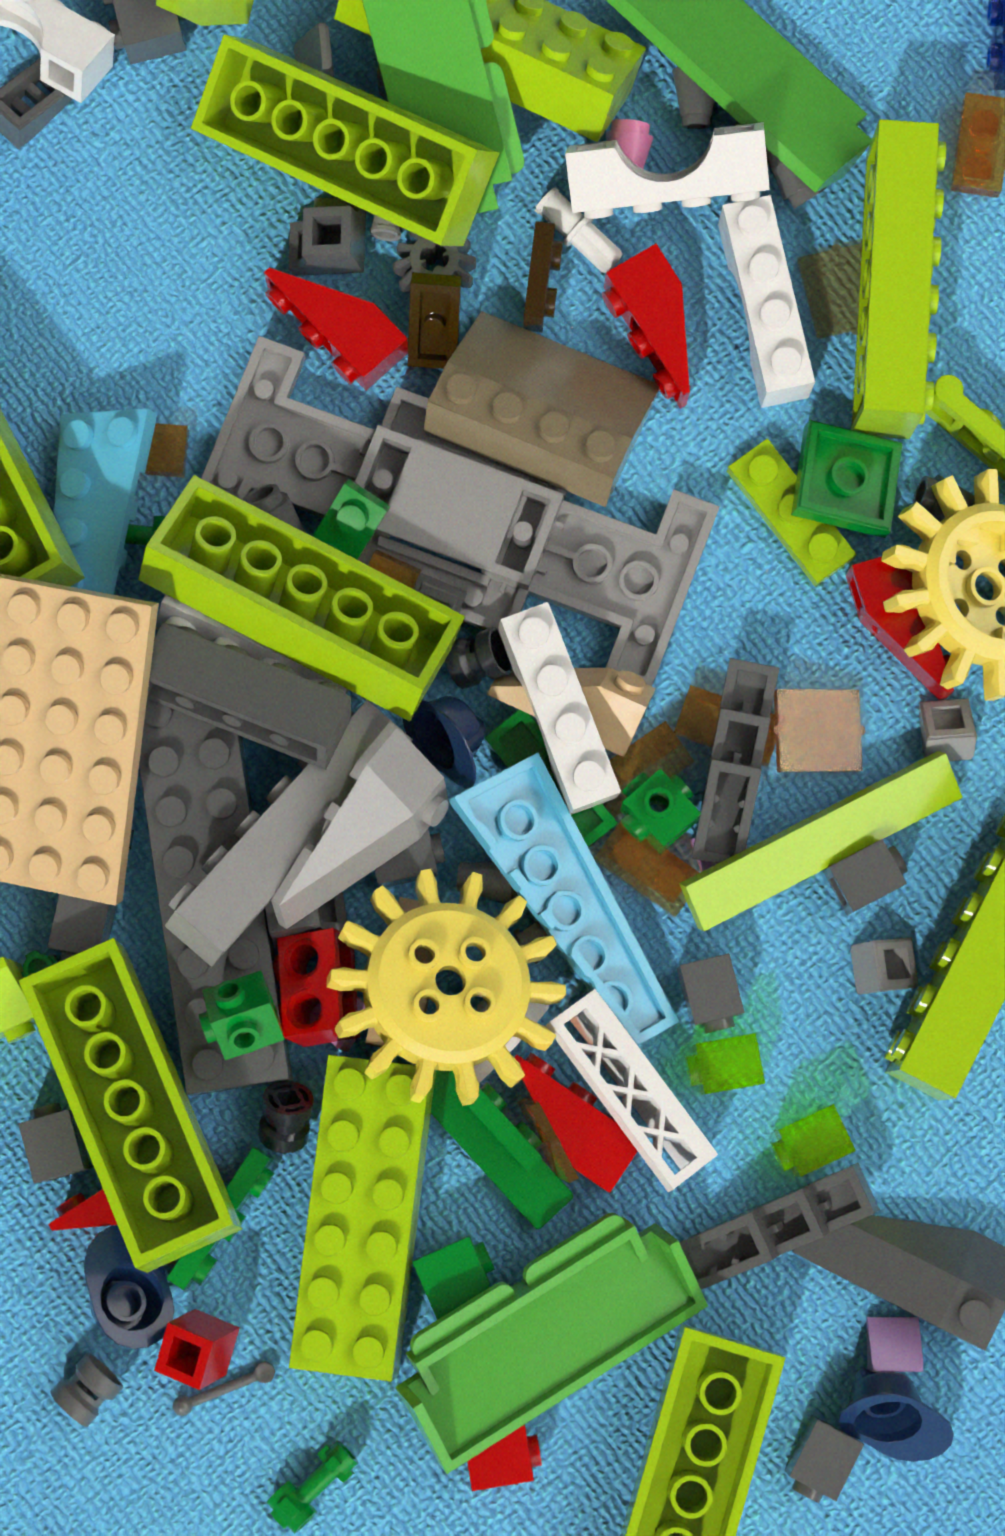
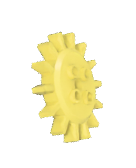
(937, 583)
(456, 1033)

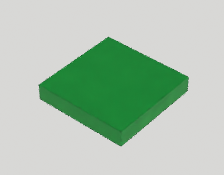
(847, 479)

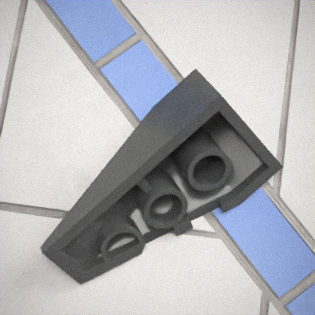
(926, 1269)

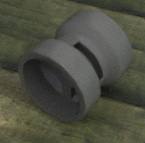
(86, 1389)

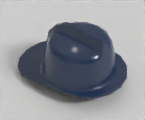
(448, 737)
(125, 1301)
(893, 1419)

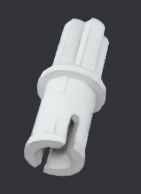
(579, 231)

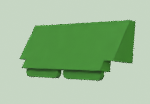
(437, 71)
(758, 81)
(545, 1336)

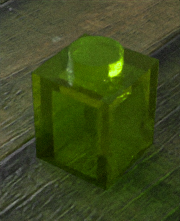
(725, 1064)
(812, 1141)

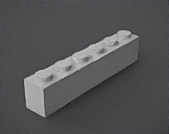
(249, 874)

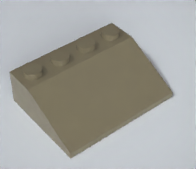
(540, 407)

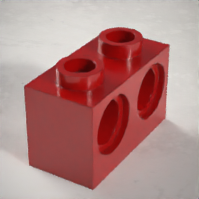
(304, 991)

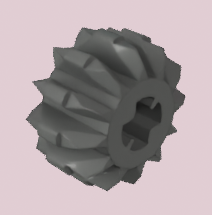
(424, 252)

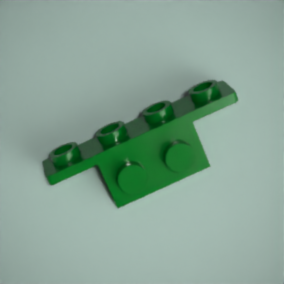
(500, 1149)

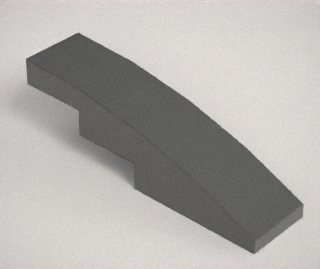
(735, 760)
(779, 1226)

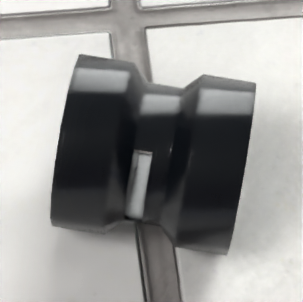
(478, 658)
(285, 1116)

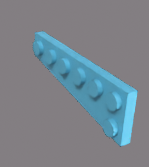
(97, 487)
(548, 864)

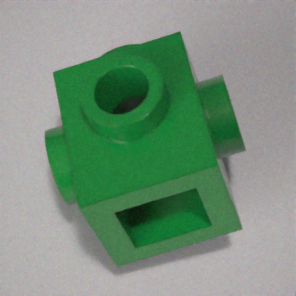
(662, 827)
(241, 1015)

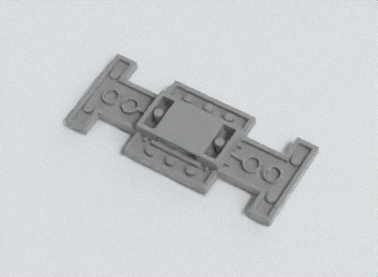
(464, 510)

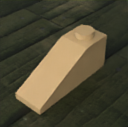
(613, 697)

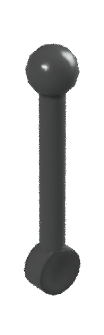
(263, 1373)

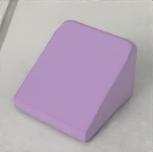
(894, 1344)

